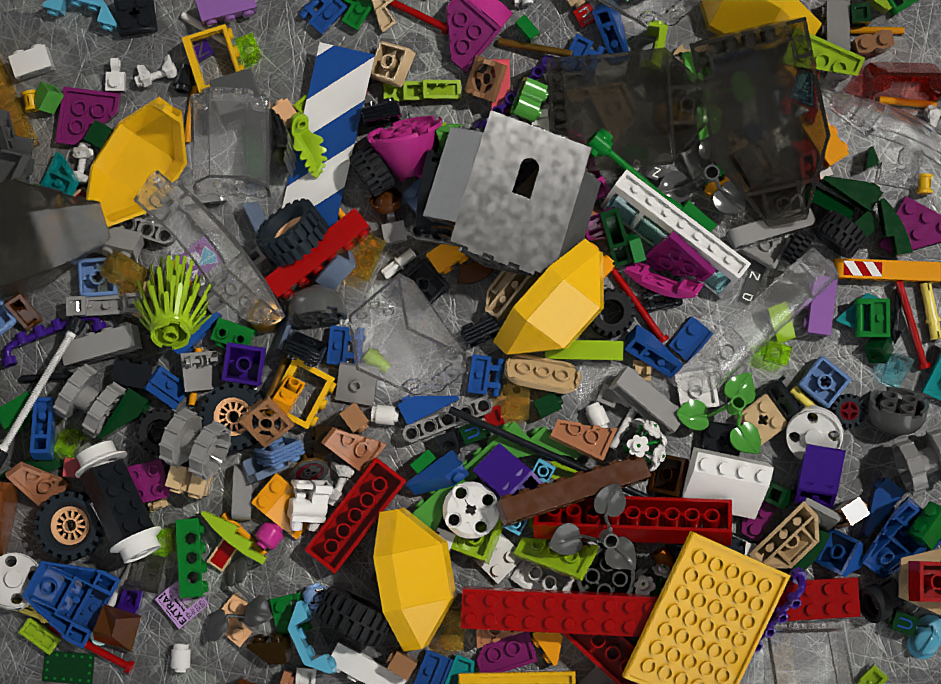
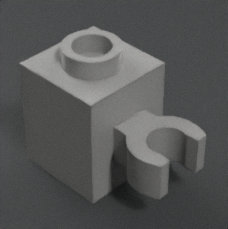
(394, 231)

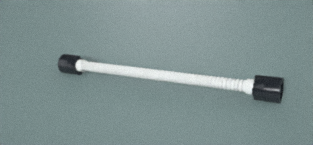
(73, 328)

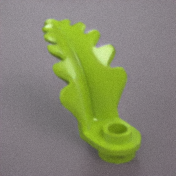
(308, 144)

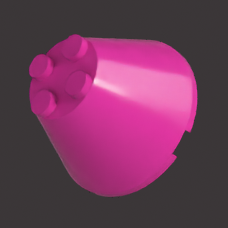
(406, 144)

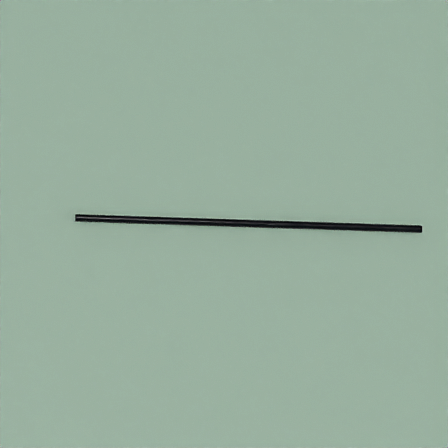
(549, 454)

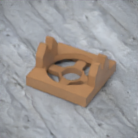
(500, 70)
(267, 403)

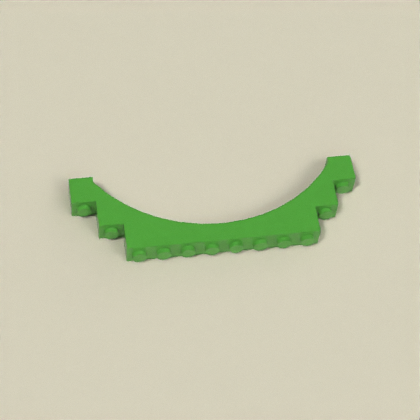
(431, 511)

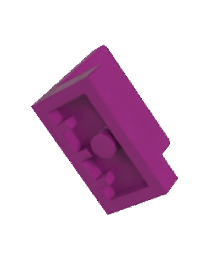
(150, 479)

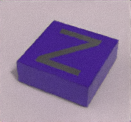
(203, 50)

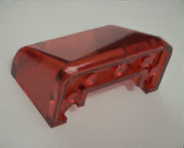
(880, 76)

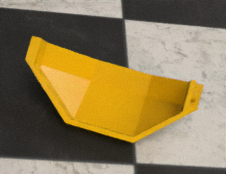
(736, 15)
(136, 149)
(557, 304)
(412, 577)

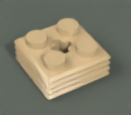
(391, 63)
(774, 419)

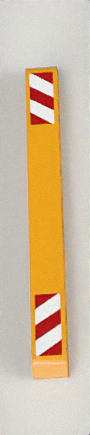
(888, 270)

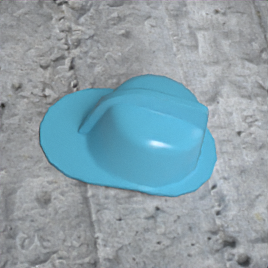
(926, 637)

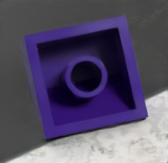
(244, 364)

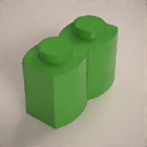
(529, 99)

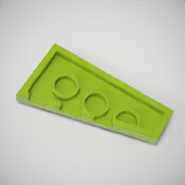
(835, 58)
(539, 553)

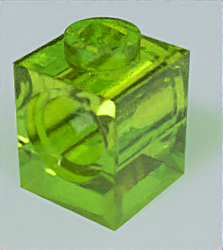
(247, 41)
(784, 356)
(61, 445)
(168, 534)

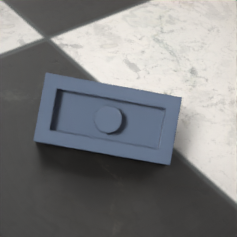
(337, 270)
(256, 472)

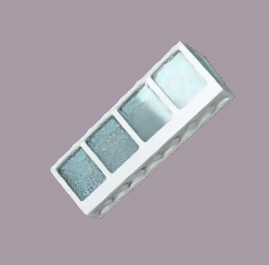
(656, 217)

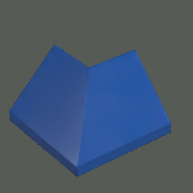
(841, 553)

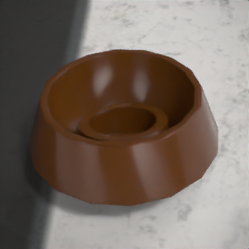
(387, 201)

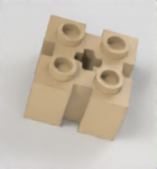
(182, 480)

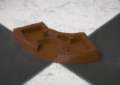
(473, 273)

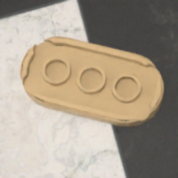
(542, 373)

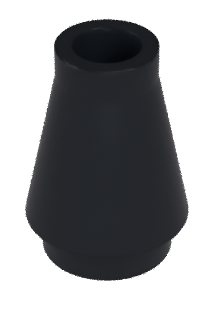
(183, 81)

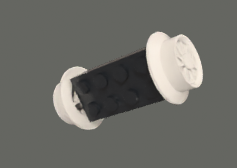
(117, 502)

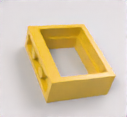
(193, 60)
(321, 401)

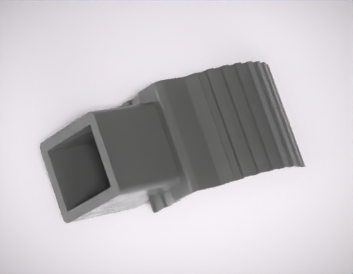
(246, 79)

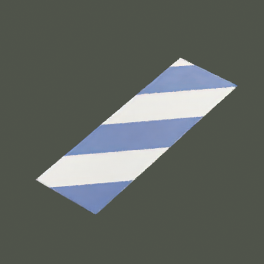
(334, 114)

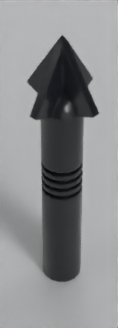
(895, 333)
(65, 375)

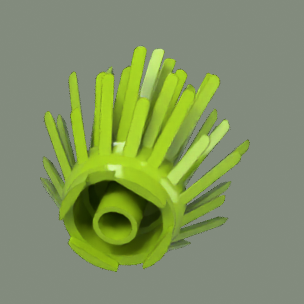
(172, 305)

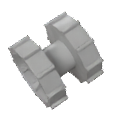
(81, 395)
(186, 441)
(915, 463)

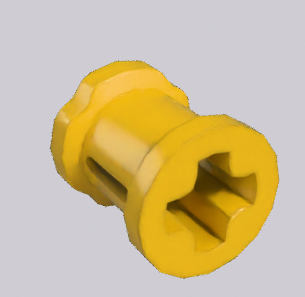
(29, 101)
(924, 184)

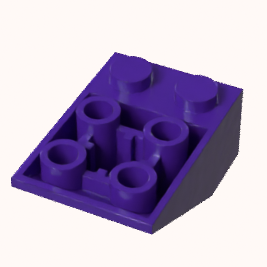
(505, 472)
(819, 475)

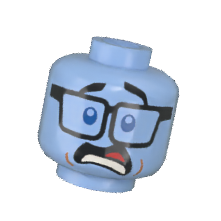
(314, 594)

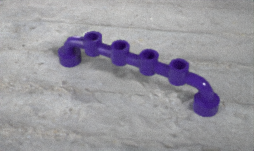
(536, 74)
(40, 332)
(792, 601)

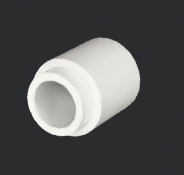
(385, 415)
(596, 415)
(180, 657)

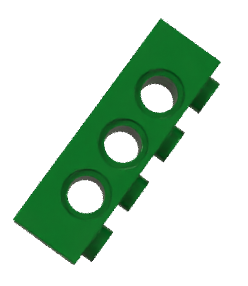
(183, 529)

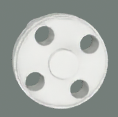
(813, 430)
(470, 510)
(15, 579)

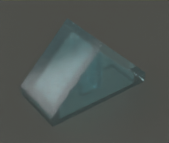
(896, 370)

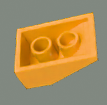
(274, 503)

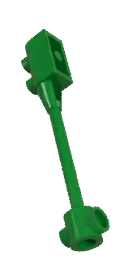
(601, 145)

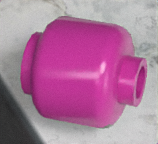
(269, 536)

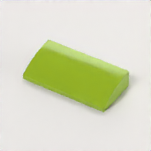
(483, 547)

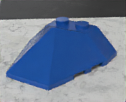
(894, 540)
(70, 597)

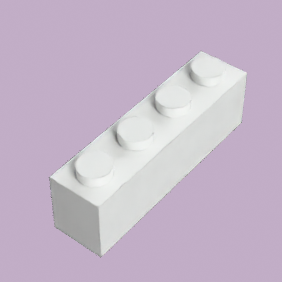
(362, 667)

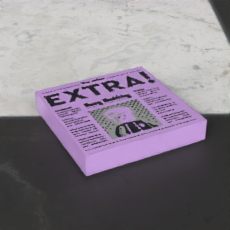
(180, 609)

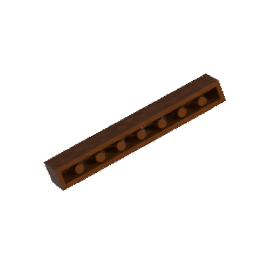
(571, 490)

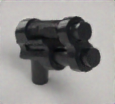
(668, 301)

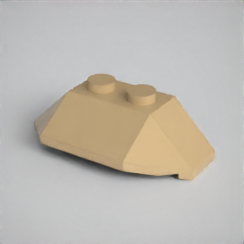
(506, 292)
(790, 539)

